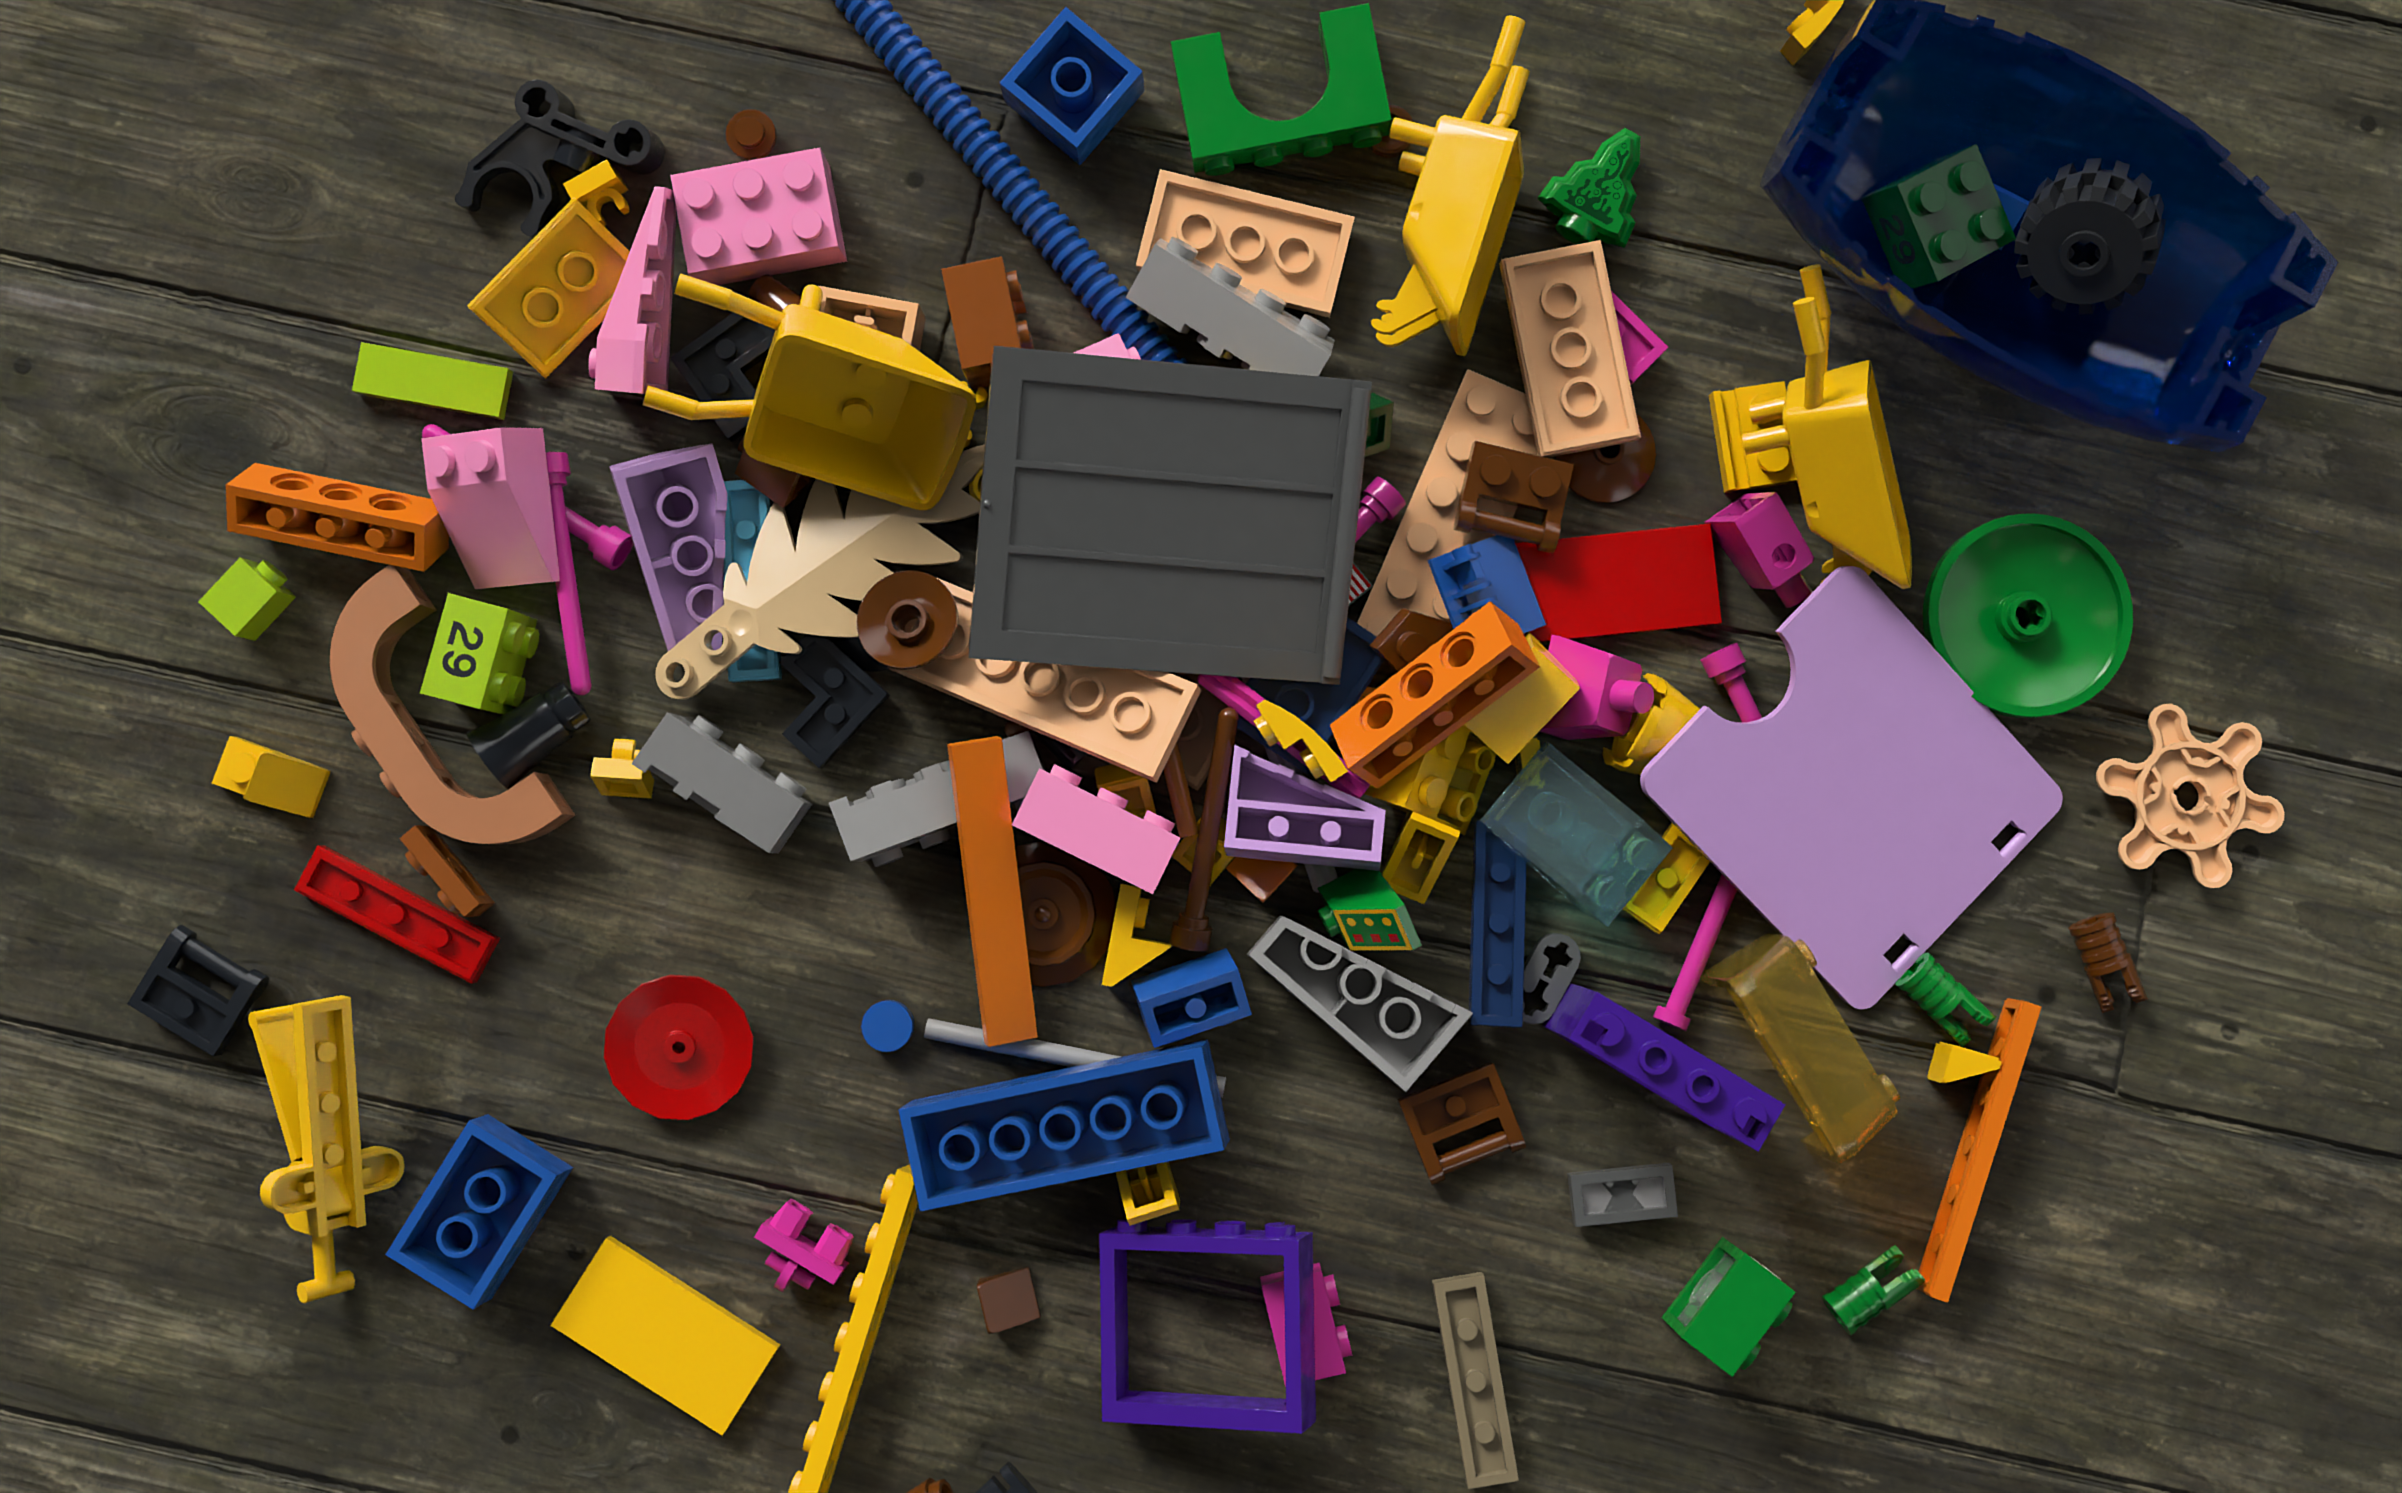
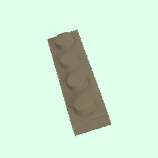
(1475, 1380)

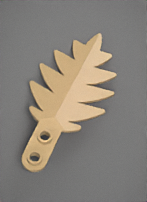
(795, 584)

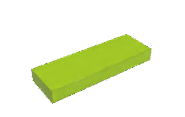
(432, 381)

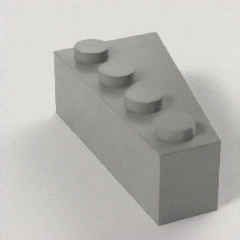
(1227, 314)
(922, 807)
(1370, 1007)

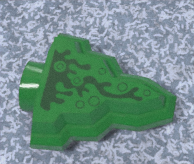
(1597, 193)

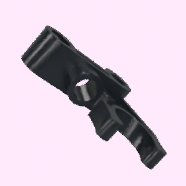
(551, 139)

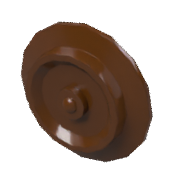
(1065, 912)

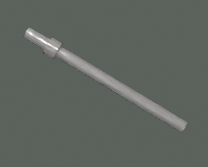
(1029, 1049)

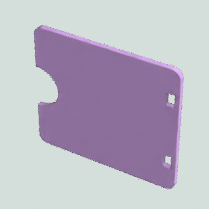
(1860, 794)

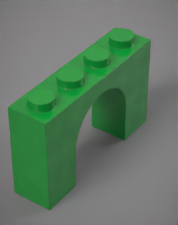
(1228, 134)

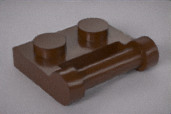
(1518, 481)
(1455, 1107)

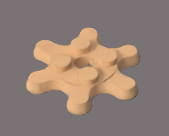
(2222, 802)

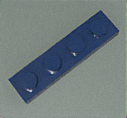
(1496, 932)

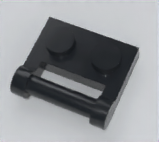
(189, 1005)

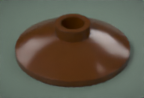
(1614, 478)
(893, 604)

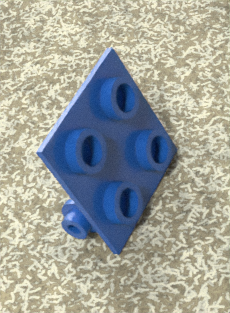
(1483, 574)

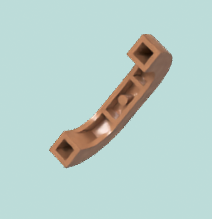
(384, 728)

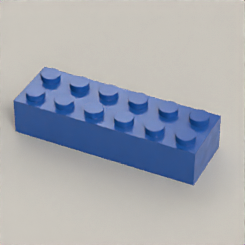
(1064, 1125)

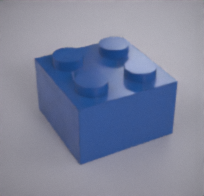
(1072, 86)

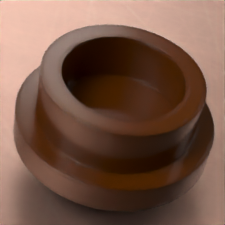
(751, 134)

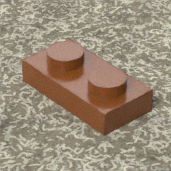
(458, 887)

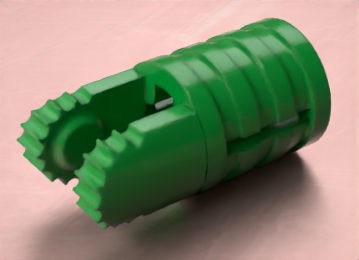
(1940, 994)
(1864, 1297)

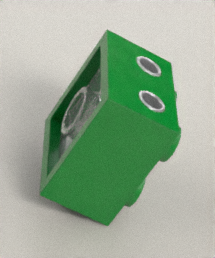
(1729, 1307)

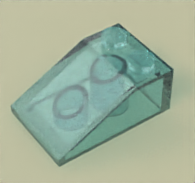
(1576, 834)

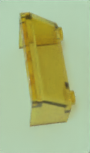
(1808, 1044)

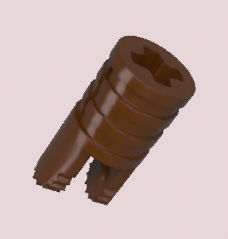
(2105, 953)

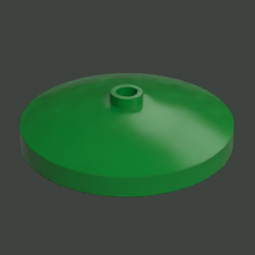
(2071, 608)

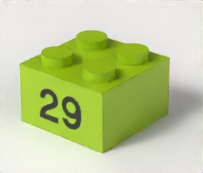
(480, 655)

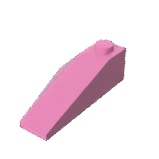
(637, 325)

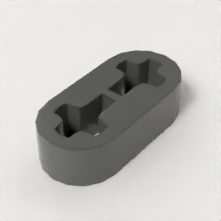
(1558, 979)

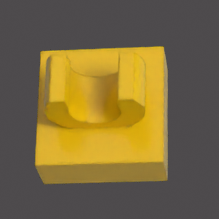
(597, 187)
(618, 776)

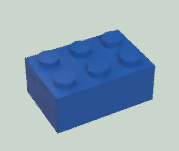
(479, 1211)

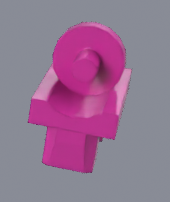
(785, 1237)

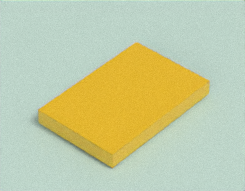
(554, 288)

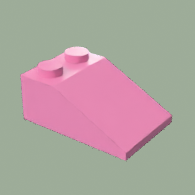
(495, 503)

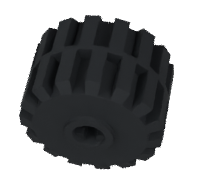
(2095, 208)

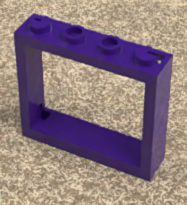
(1665, 1066)
(1203, 1410)

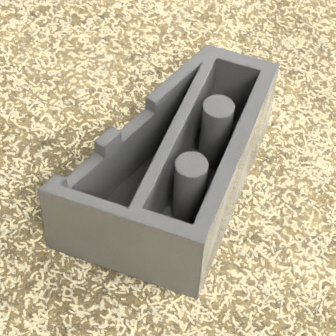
(724, 780)

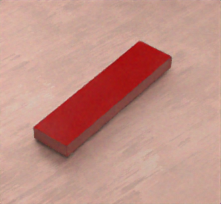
(397, 914)

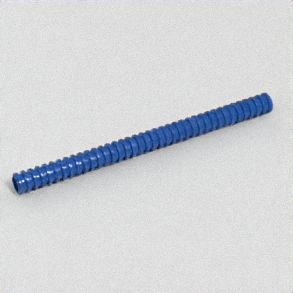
(1002, 173)

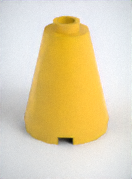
(1650, 730)

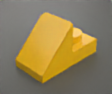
(271, 777)
(1128, 952)

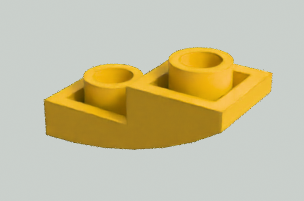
(1809, 27)
(1287, 729)

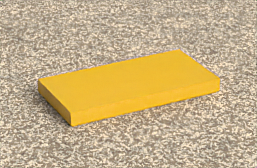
(665, 1335)

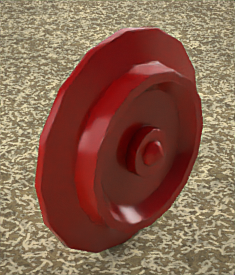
(678, 1047)

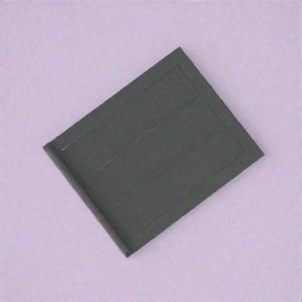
(1167, 516)

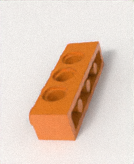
(336, 517)
(1434, 695)

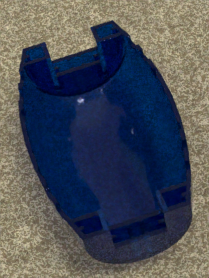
(2159, 365)

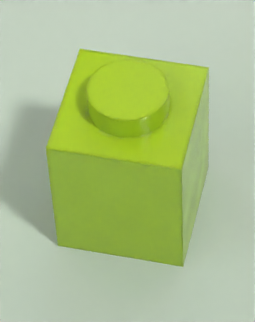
(248, 598)

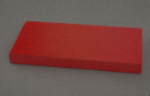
(1625, 582)

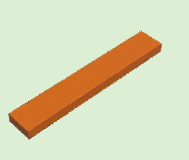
(992, 890)
(1977, 1149)

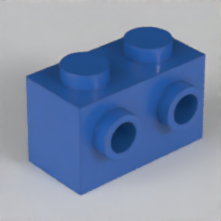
(1191, 997)

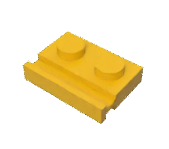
(1733, 419)

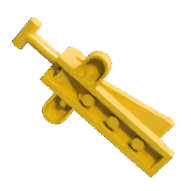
(314, 1092)

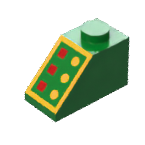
(1367, 913)

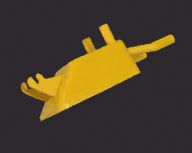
(1458, 206)
(841, 402)
(1838, 450)

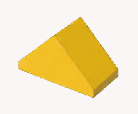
(1418, 856)
(1148, 1192)

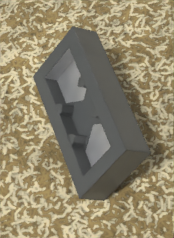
(1622, 1194)

